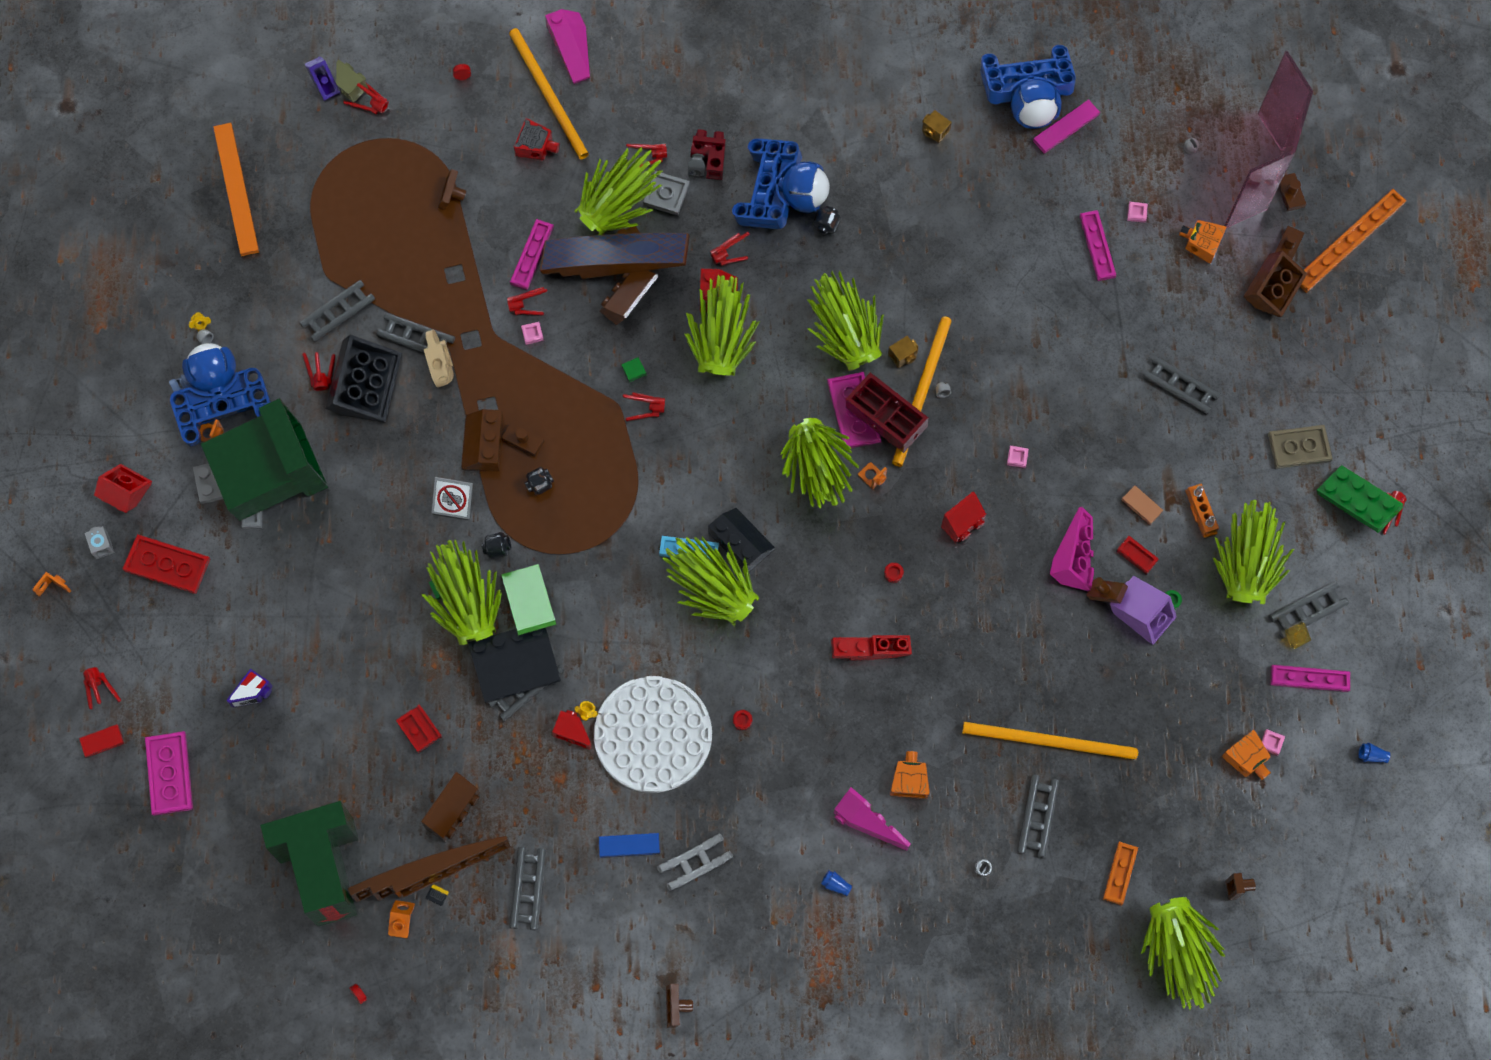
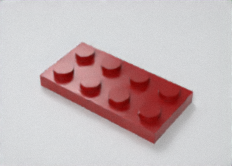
(166, 564)

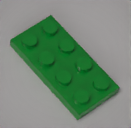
(1360, 498)

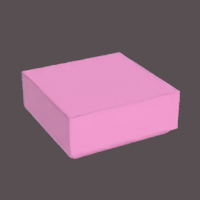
(1137, 212)
(532, 333)
(1017, 456)
(1272, 741)

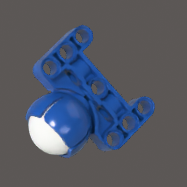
(1030, 85)
(791, 184)
(213, 379)

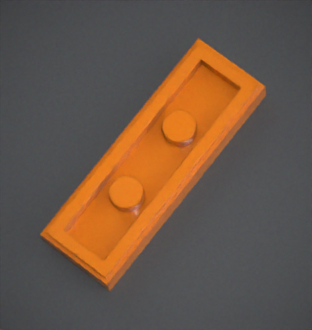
(1120, 873)

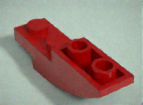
(871, 647)

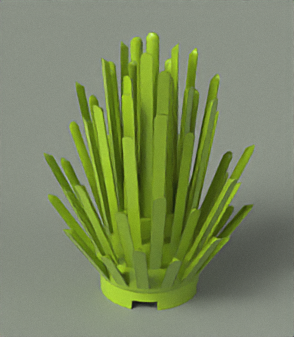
(617, 193)
(850, 335)
(717, 349)
(818, 462)
(1250, 569)
(712, 582)
(463, 594)
(1185, 954)

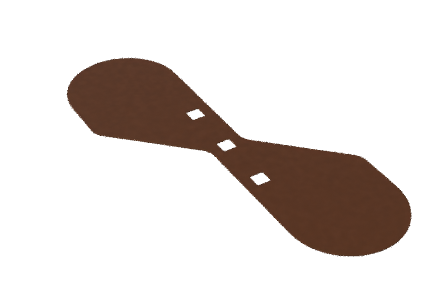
(383, 226)

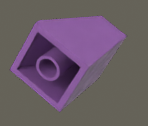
(1145, 609)

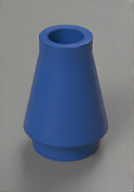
(1372, 753)
(836, 883)

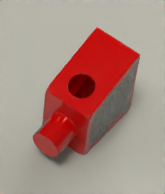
(535, 141)

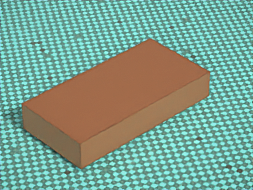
(1142, 505)

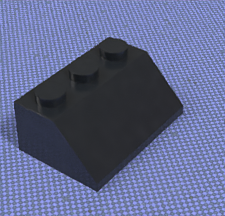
(742, 536)

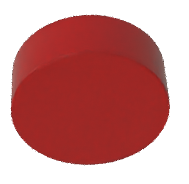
(461, 72)
(893, 572)
(742, 720)
(358, 993)

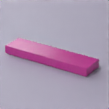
(1066, 126)
(1097, 245)
(531, 254)
(1310, 678)

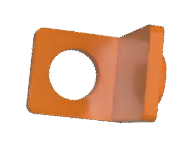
(216, 430)
(878, 479)
(47, 578)
(400, 919)

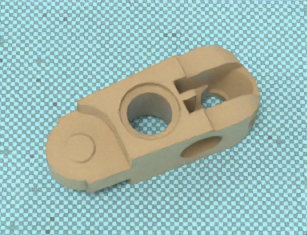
(438, 360)

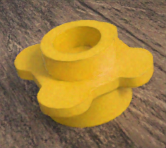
(197, 317)
(586, 710)

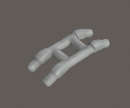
(700, 851)

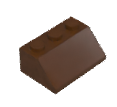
(1275, 284)
(627, 295)
(482, 440)
(451, 807)

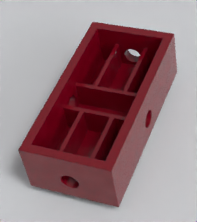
(886, 412)

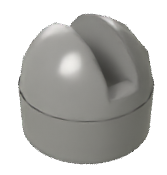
(1188, 146)
(204, 336)
(943, 390)
(986, 869)

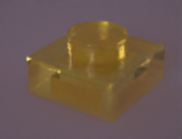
(1298, 635)

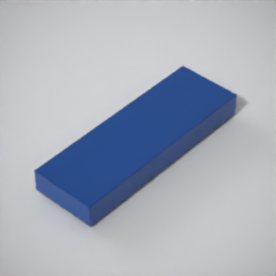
(629, 845)

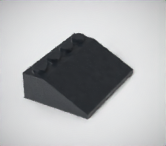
(363, 379)
(513, 663)

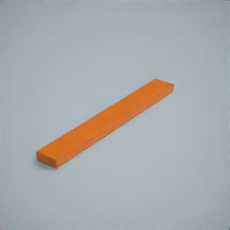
(236, 189)
(1351, 239)

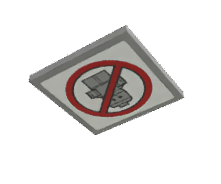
(452, 498)

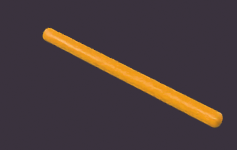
(549, 94)
(926, 377)
(1050, 740)

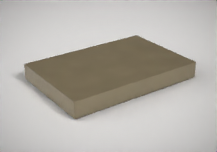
(1300, 446)

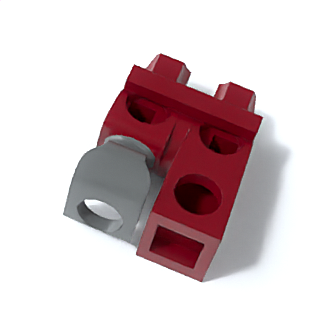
(707, 148)

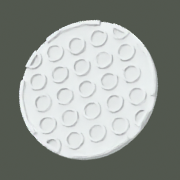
(652, 734)

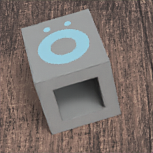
(99, 542)

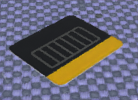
(437, 895)

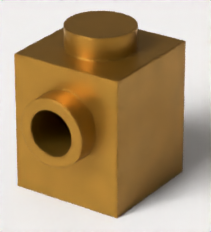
(936, 126)
(903, 351)

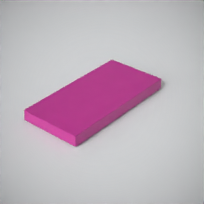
(848, 423)
(168, 773)

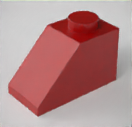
(570, 729)

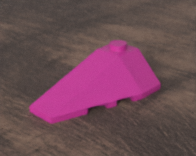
(571, 42)
(1072, 560)
(856, 813)

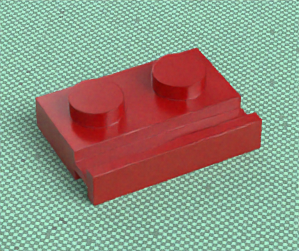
(418, 728)

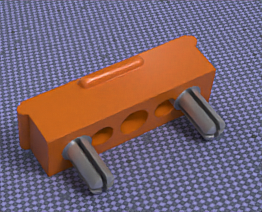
(1207, 527)

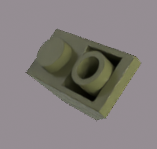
(347, 81)

